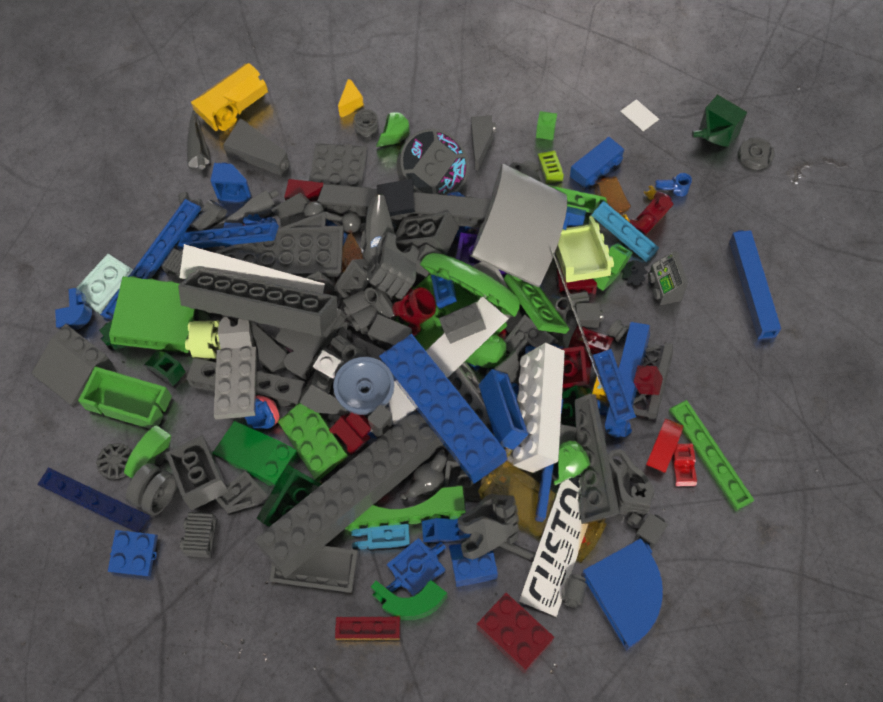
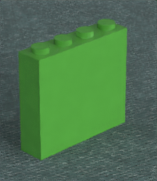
(150, 315)

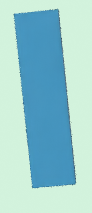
(625, 231)

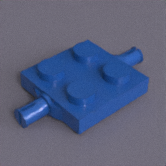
(416, 567)

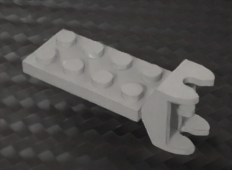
(235, 371)

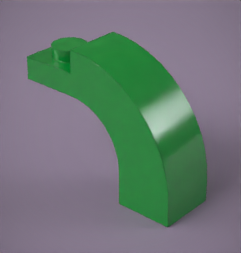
(413, 607)

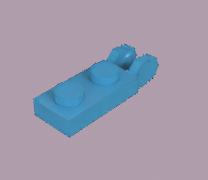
(382, 537)

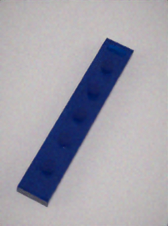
(94, 501)

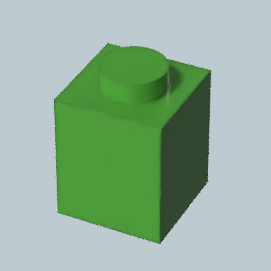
(546, 125)

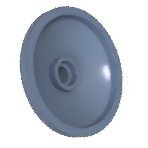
(359, 375)

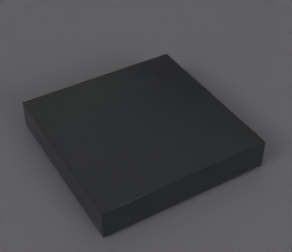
(398, 196)

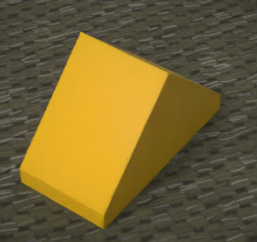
(350, 100)

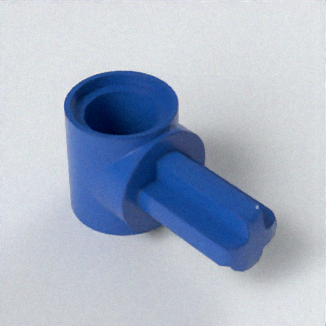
(675, 184)

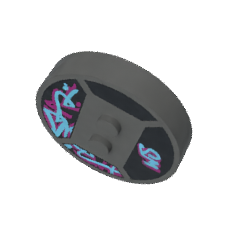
(433, 162)

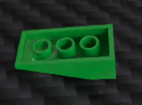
(256, 453)

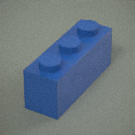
(597, 162)

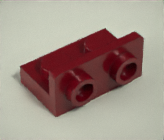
(596, 341)

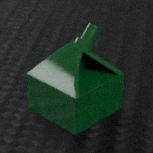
(721, 122)

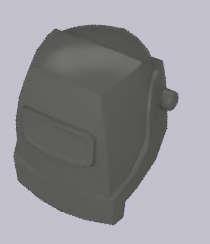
(509, 366)

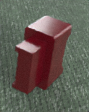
(352, 430)

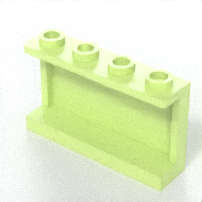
(583, 253)

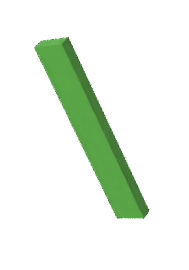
(711, 455)

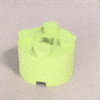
(203, 339)

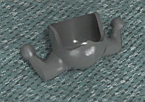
(427, 477)

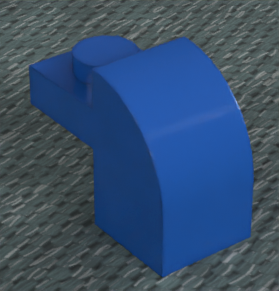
(77, 313)

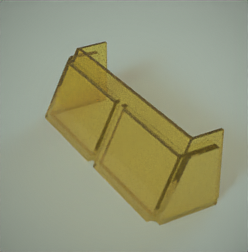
(513, 482)

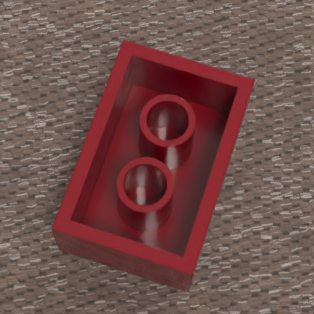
(515, 632)

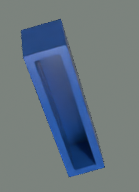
(503, 409)

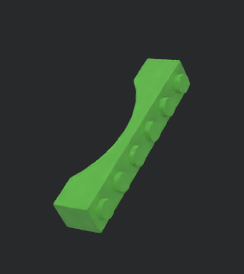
(444, 504)

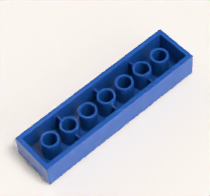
(444, 409)

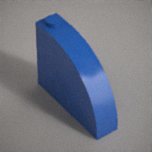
(627, 590)

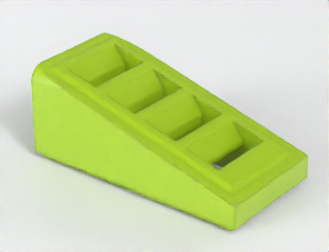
(550, 177)

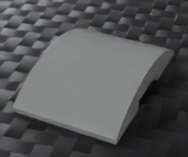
(521, 226)

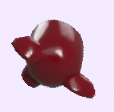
(415, 308)

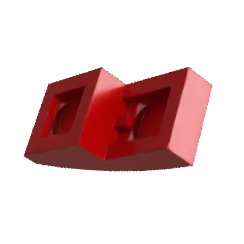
(684, 465)

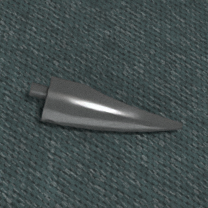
(197, 149)
(258, 205)

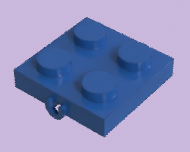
(133, 553)

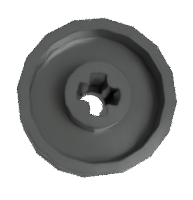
(151, 489)

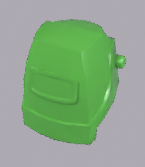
(395, 130)
(490, 353)
(572, 461)

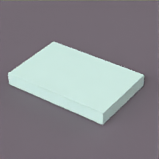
(103, 282)

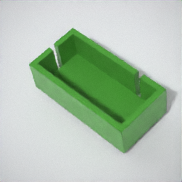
(125, 398)

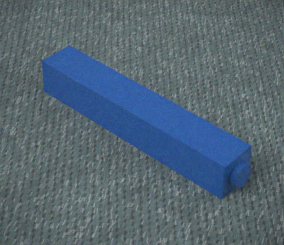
(754, 285)
(632, 356)

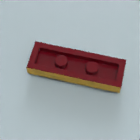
(367, 628)

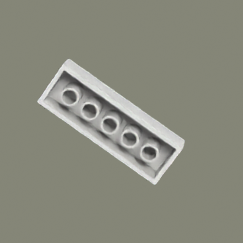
(540, 407)

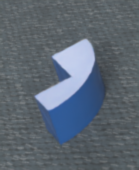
(442, 530)

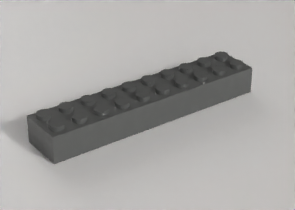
(348, 494)

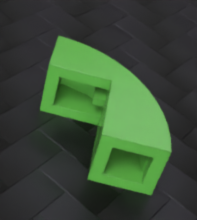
(620, 257)
(147, 449)

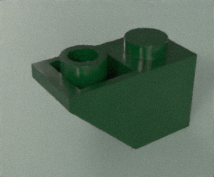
(165, 367)

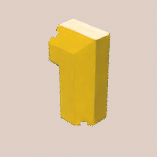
(230, 96)

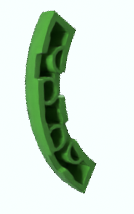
(472, 280)

